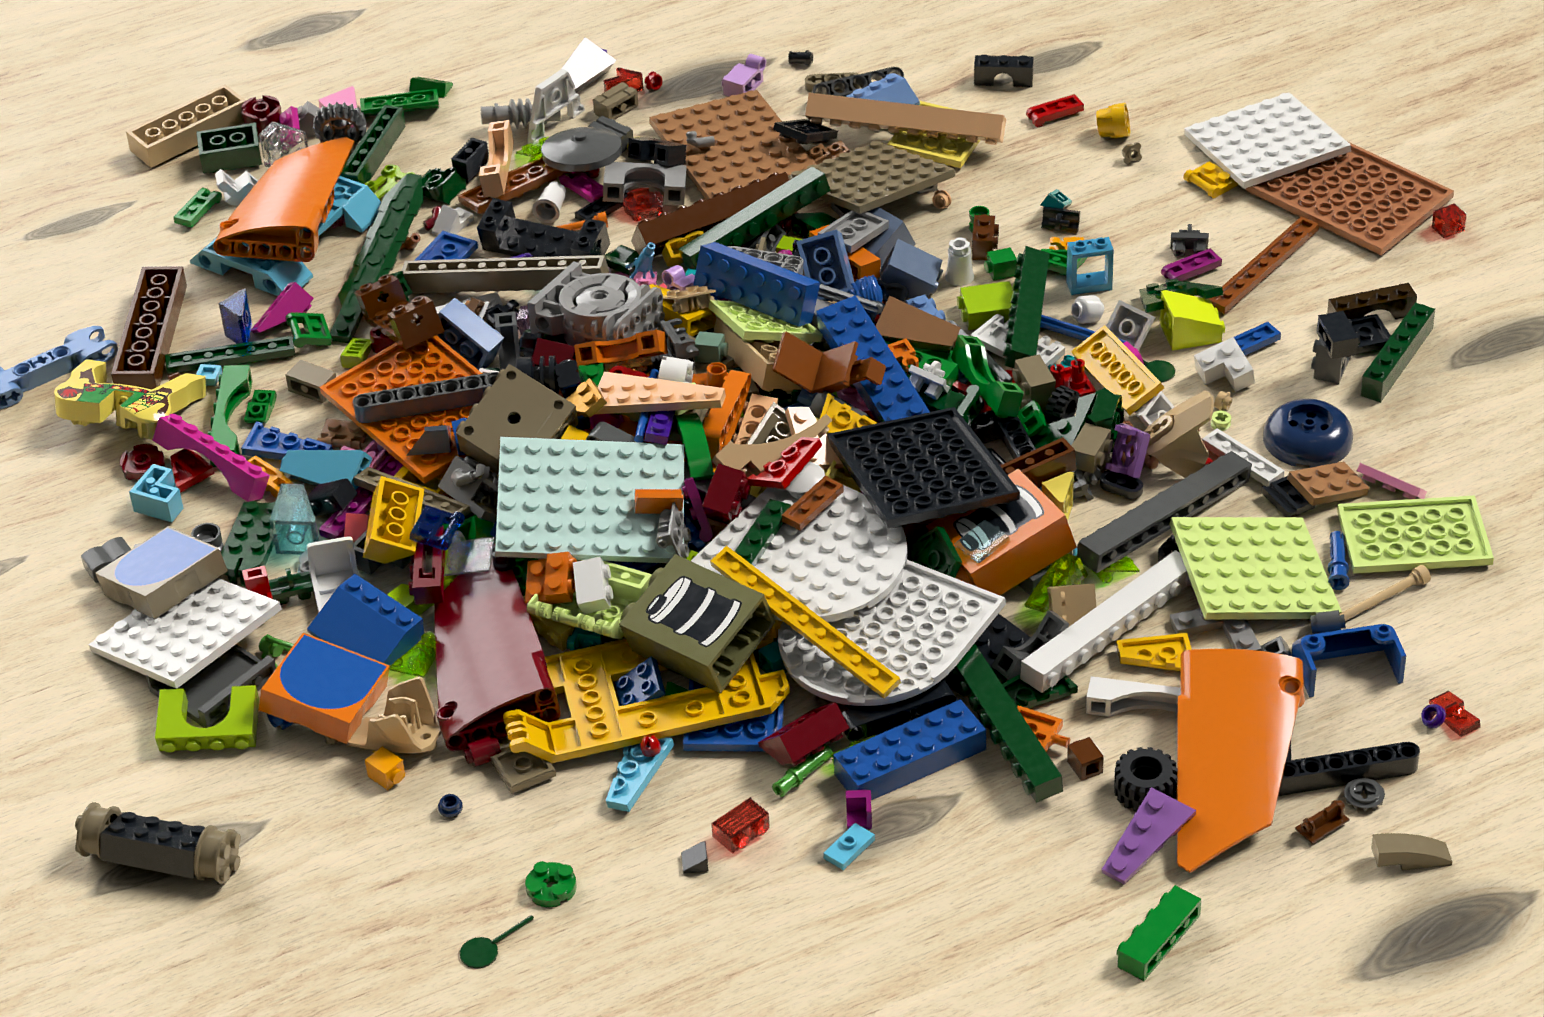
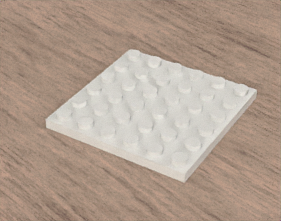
(1267, 140)
(186, 635)

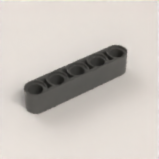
(846, 83)

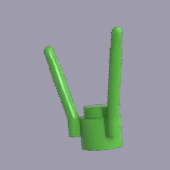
(273, 647)

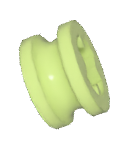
(1221, 415)

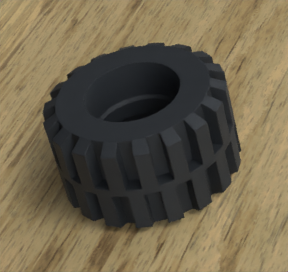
(1142, 770)

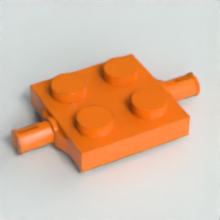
(1045, 727)

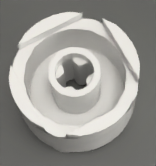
(676, 370)

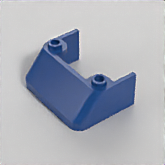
(1348, 643)

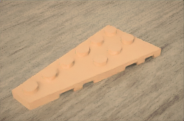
(645, 394)

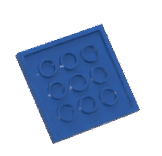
(734, 736)

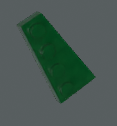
(1027, 696)

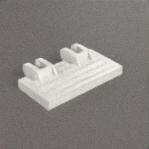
(993, 335)

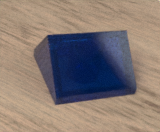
(236, 317)

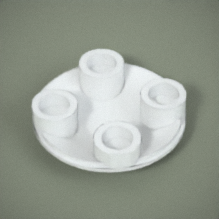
(805, 479)

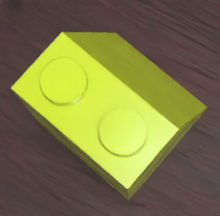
(1189, 321)

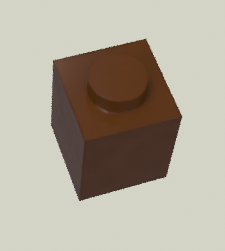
(1085, 758)

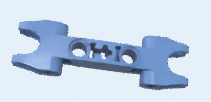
(54, 363)

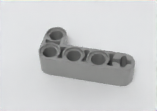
(789, 262)

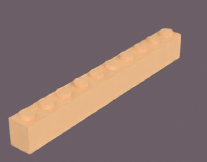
(906, 117)

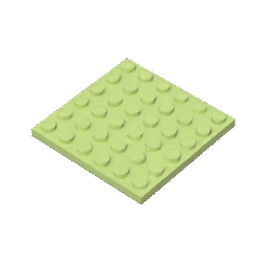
(1253, 567)

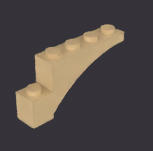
(757, 455)

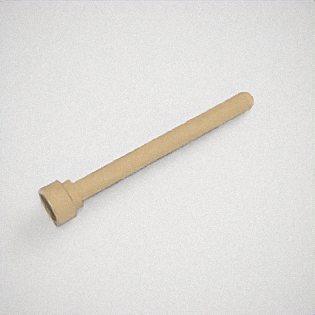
(1418, 576)

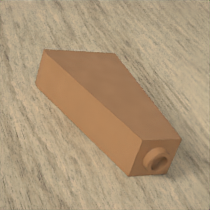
(919, 327)

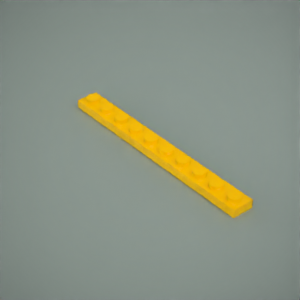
(808, 623)

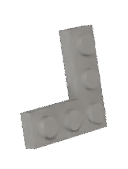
(1237, 630)

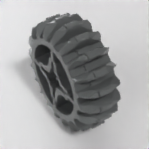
(340, 119)

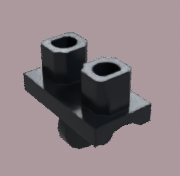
(1061, 219)

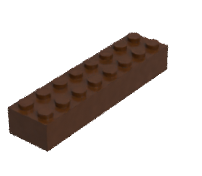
(703, 214)
(150, 327)

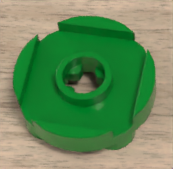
(549, 872)

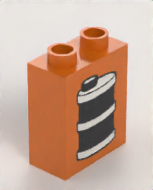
(1036, 535)

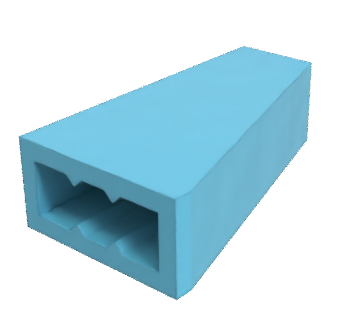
(324, 465)

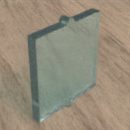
(981, 541)

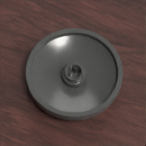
(581, 149)

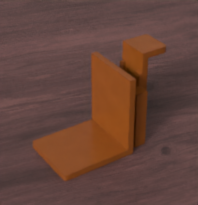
(824, 370)

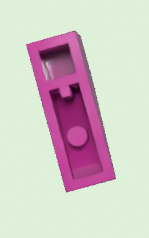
(290, 300)

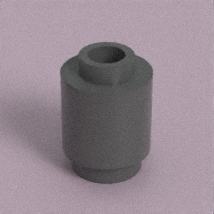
(1327, 622)

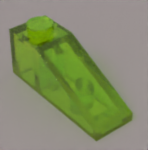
(1062, 572)

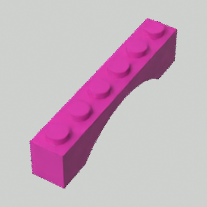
(243, 477)

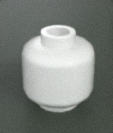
(1087, 309)

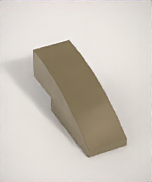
(1409, 851)

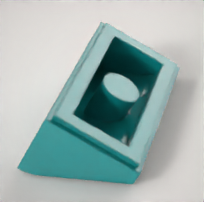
(1056, 200)

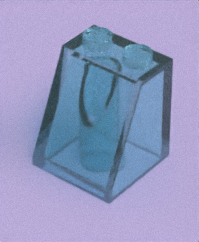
(293, 520)

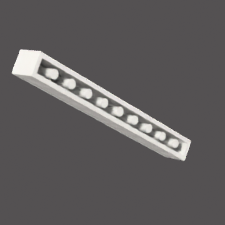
(1105, 623)

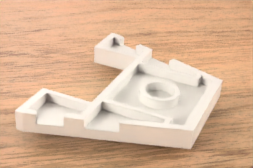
(549, 99)

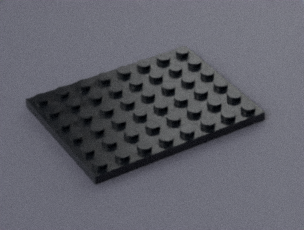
(922, 467)

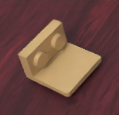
(1072, 601)

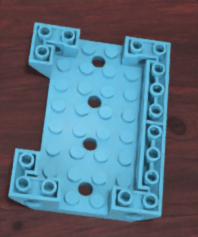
(272, 276)

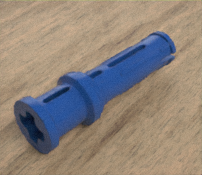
(1338, 566)

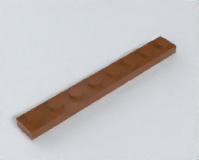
(1264, 263)

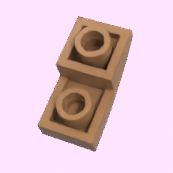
(821, 153)

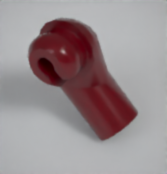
(429, 224)

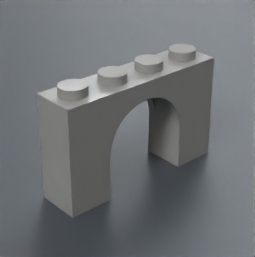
(623, 175)

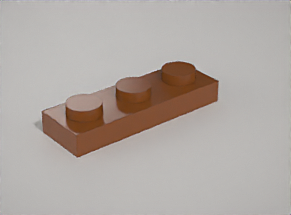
(812, 503)

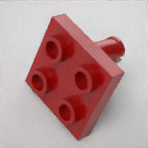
(1073, 377)

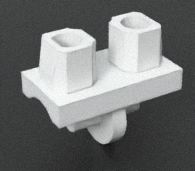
(930, 377)

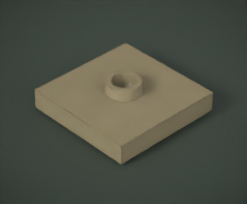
(521, 769)

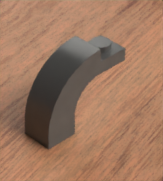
(1009, 659)

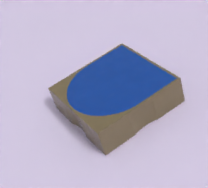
(161, 572)

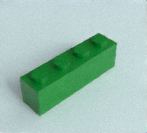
(1158, 932)

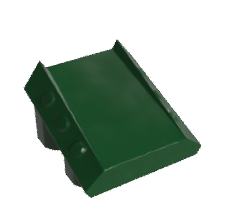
(442, 184)
(1107, 412)

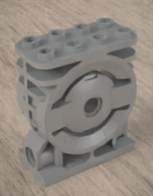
(594, 307)

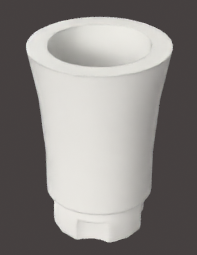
(549, 204)
(959, 264)

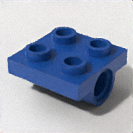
(640, 683)

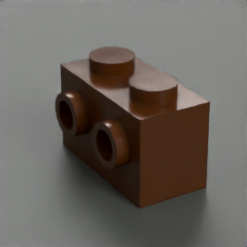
(984, 236)

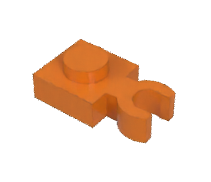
(904, 353)

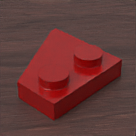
(189, 468)

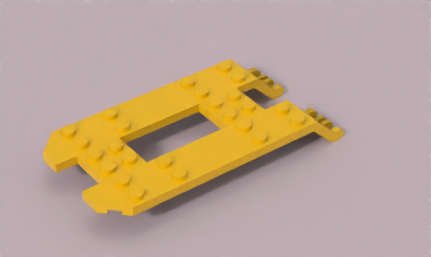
(603, 725)

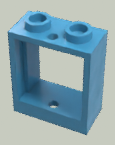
(1091, 281)

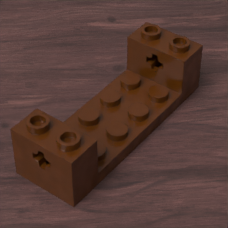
(394, 316)

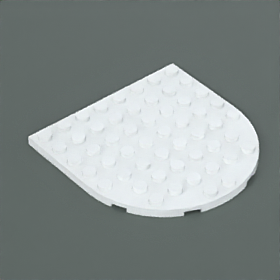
(833, 563)
(913, 632)

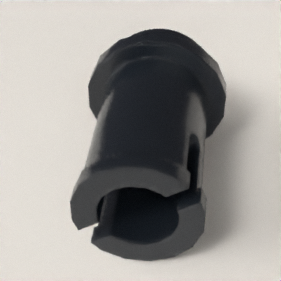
(800, 57)

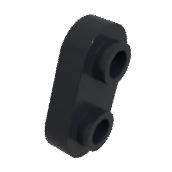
(1121, 484)

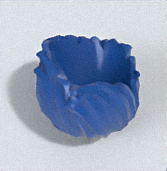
(867, 288)

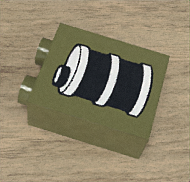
(697, 622)

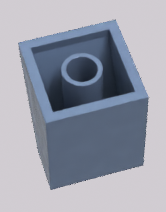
(884, 242)
(912, 268)

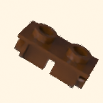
(1323, 822)

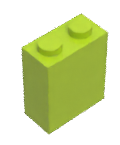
(983, 302)

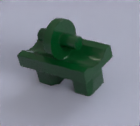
(291, 585)

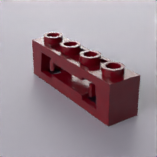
(424, 587)

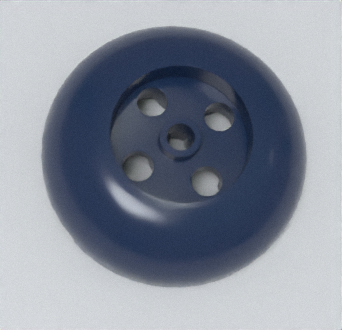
(1308, 433)

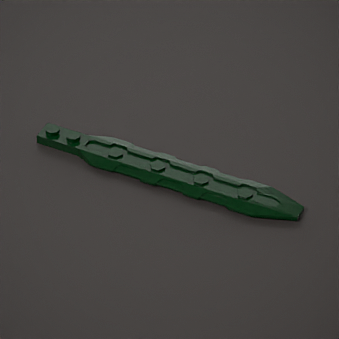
(379, 250)

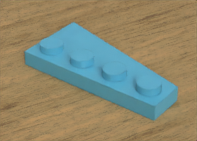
(635, 774)

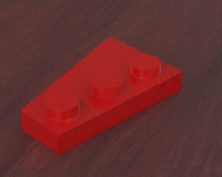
(784, 470)

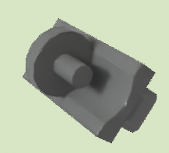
(1188, 240)
(1084, 478)

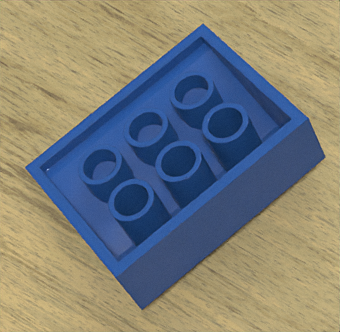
(367, 622)

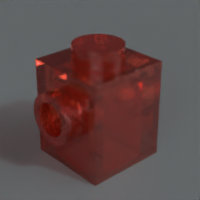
(1449, 220)

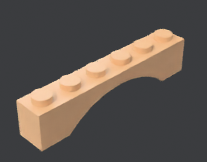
(495, 174)

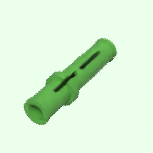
(796, 775)

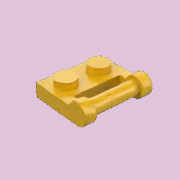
(1211, 179)

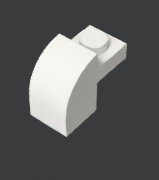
(237, 189)

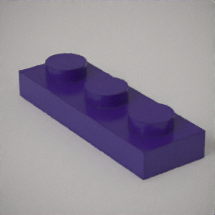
(659, 426)

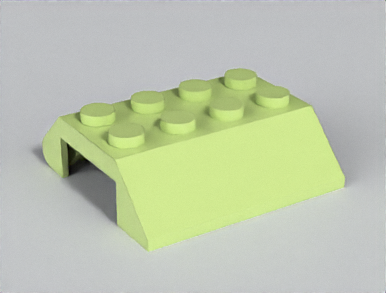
(627, 587)

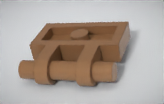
(342, 433)

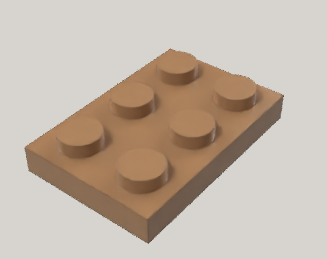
(1328, 483)

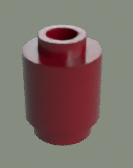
(481, 751)

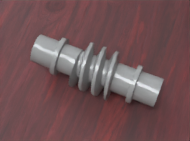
(513, 113)

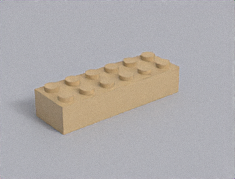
(178, 128)
(755, 358)

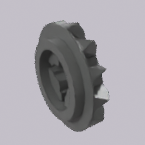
(1373, 791)

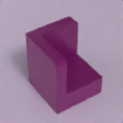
(859, 808)

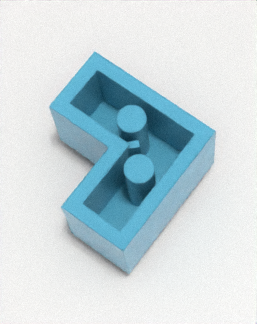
(157, 494)

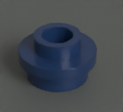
(450, 805)

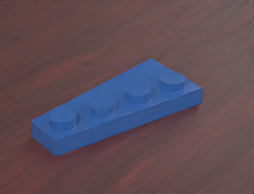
(274, 444)

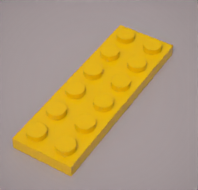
(1118, 369)

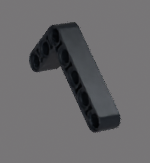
(992, 427)

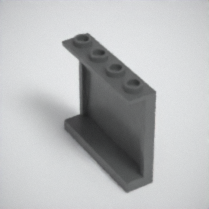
(210, 688)

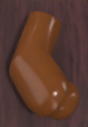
(411, 242)

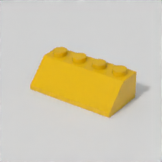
(391, 520)

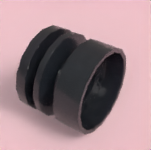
(543, 374)

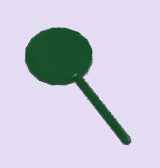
(1161, 369)
(482, 951)

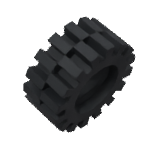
(1061, 404)

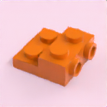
(551, 579)

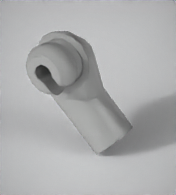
(699, 142)

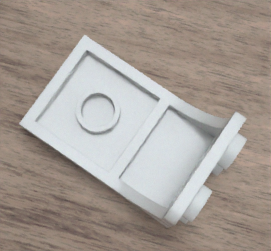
(330, 565)

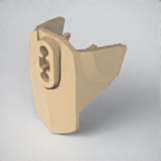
(1177, 438)
(406, 723)

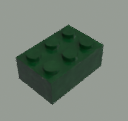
(229, 148)

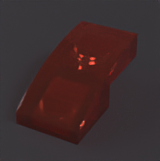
(1456, 717)

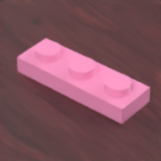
(1390, 482)

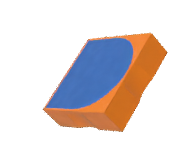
(324, 687)

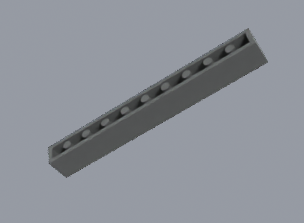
(1154, 516)

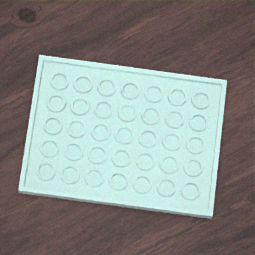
(582, 498)

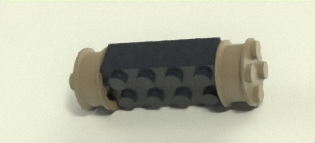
(157, 843)

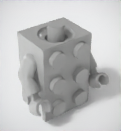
(472, 485)

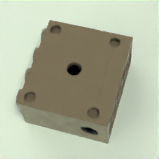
(513, 408)

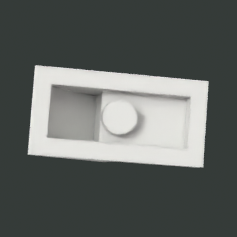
(452, 220)

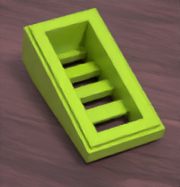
(355, 352)

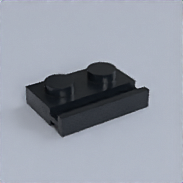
(1286, 498)

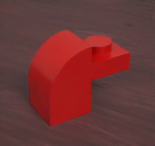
(257, 581)

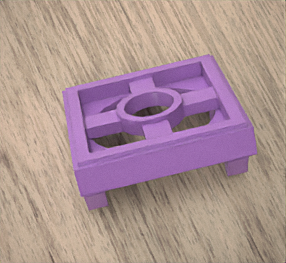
(1140, 442)

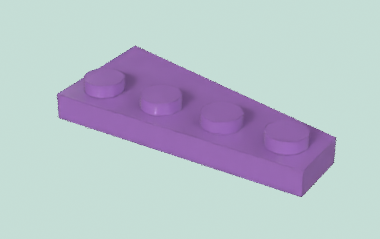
(1149, 829)

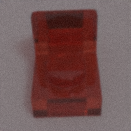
(631, 78)

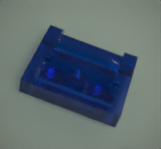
(430, 524)

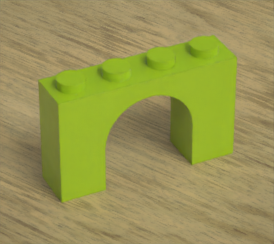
(235, 731)

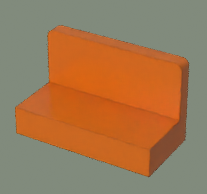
(656, 500)

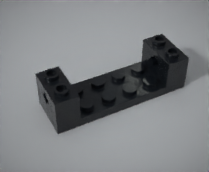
(507, 235)

